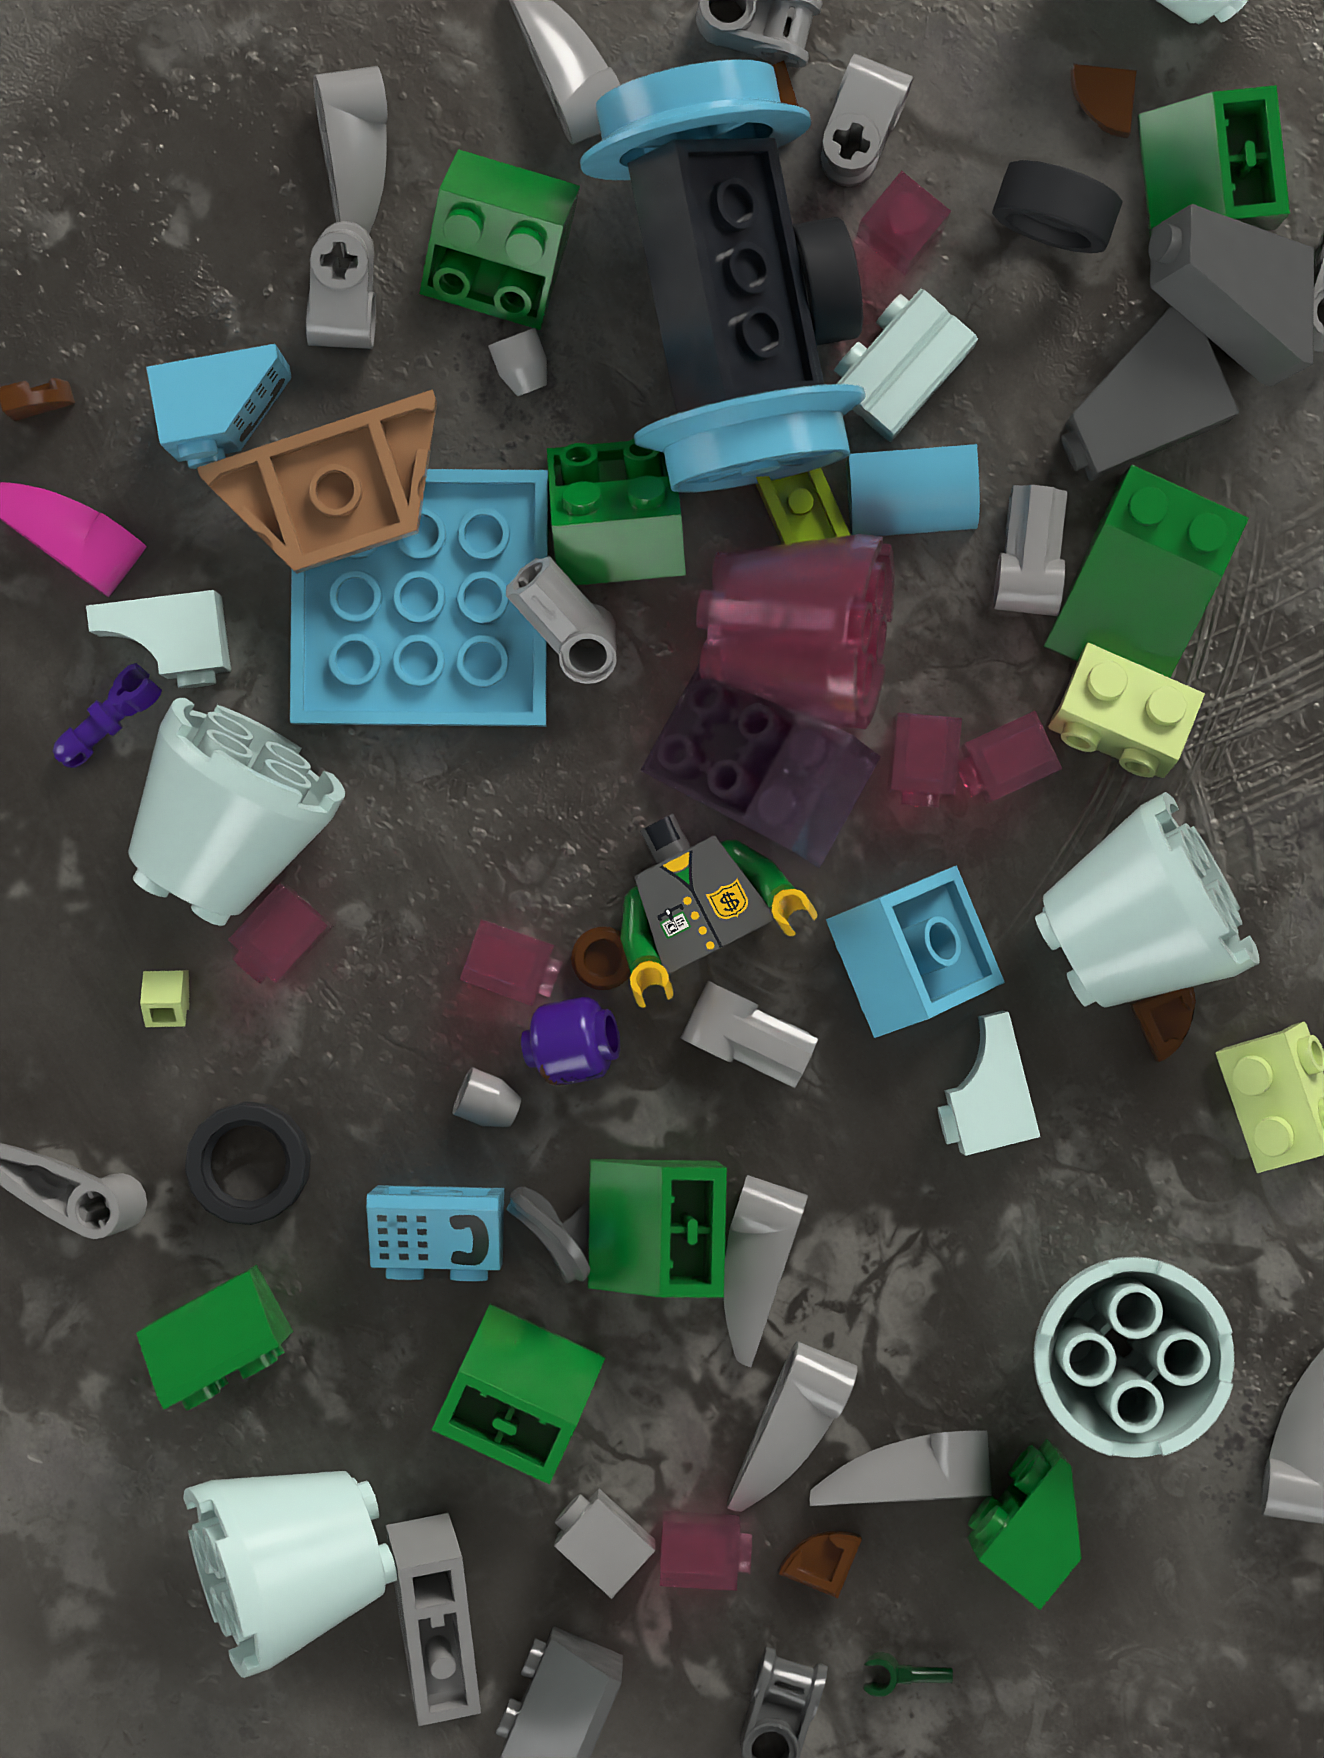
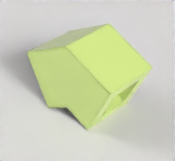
(165, 998)

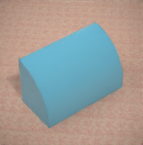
(913, 490)

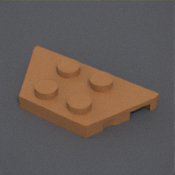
(335, 484)

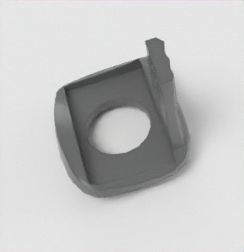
(563, 1240)

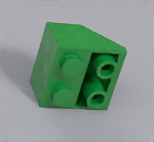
(1216, 155)
(498, 238)
(614, 513)
(657, 1227)
(212, 1337)
(519, 1394)
(1033, 1527)

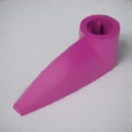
(71, 534)

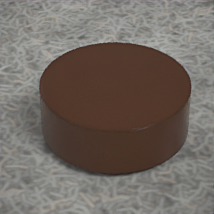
(600, 959)

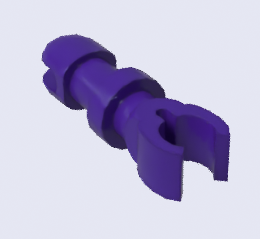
(123, 701)

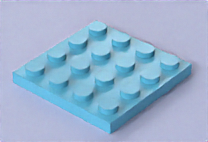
(426, 620)

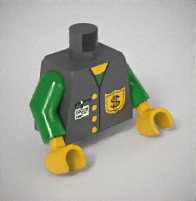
(698, 903)

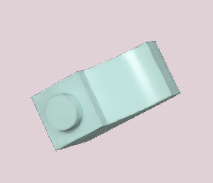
(179, 630)
(994, 1099)

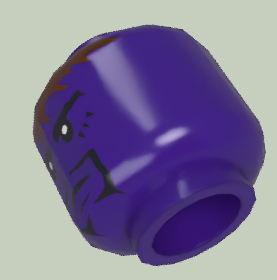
(571, 1041)

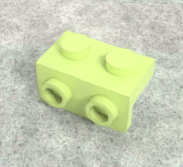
(1126, 712)
(1278, 1095)

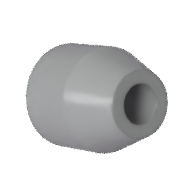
(521, 361)
(486, 1100)

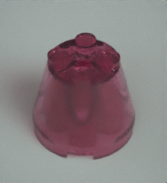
(802, 625)

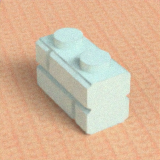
(906, 361)

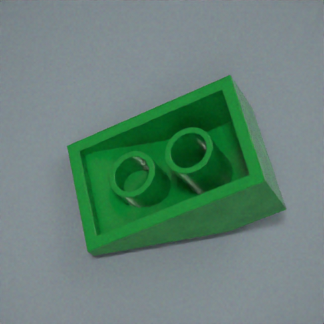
(1147, 573)

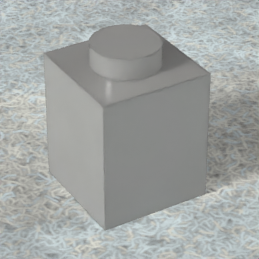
(602, 1541)

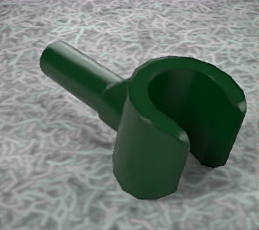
(903, 1674)

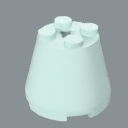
(224, 810)
(1145, 913)
(1167, 1384)
(285, 1559)

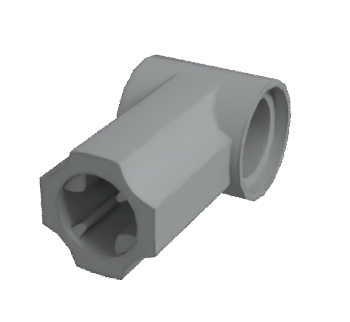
(1030, 568)
(563, 618)
(738, 1031)

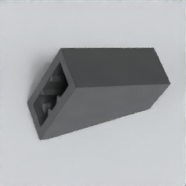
(1238, 289)
(1150, 400)

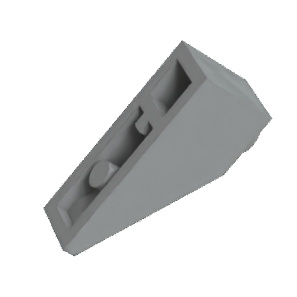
(434, 1618)

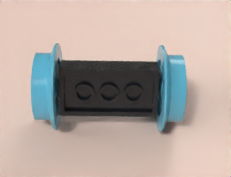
(723, 273)

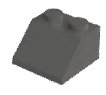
(564, 1701)

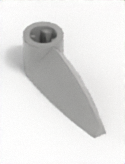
(567, 65)
(354, 141)
(72, 1194)
(756, 1259)
(798, 1414)
(1296, 1461)
(912, 1470)

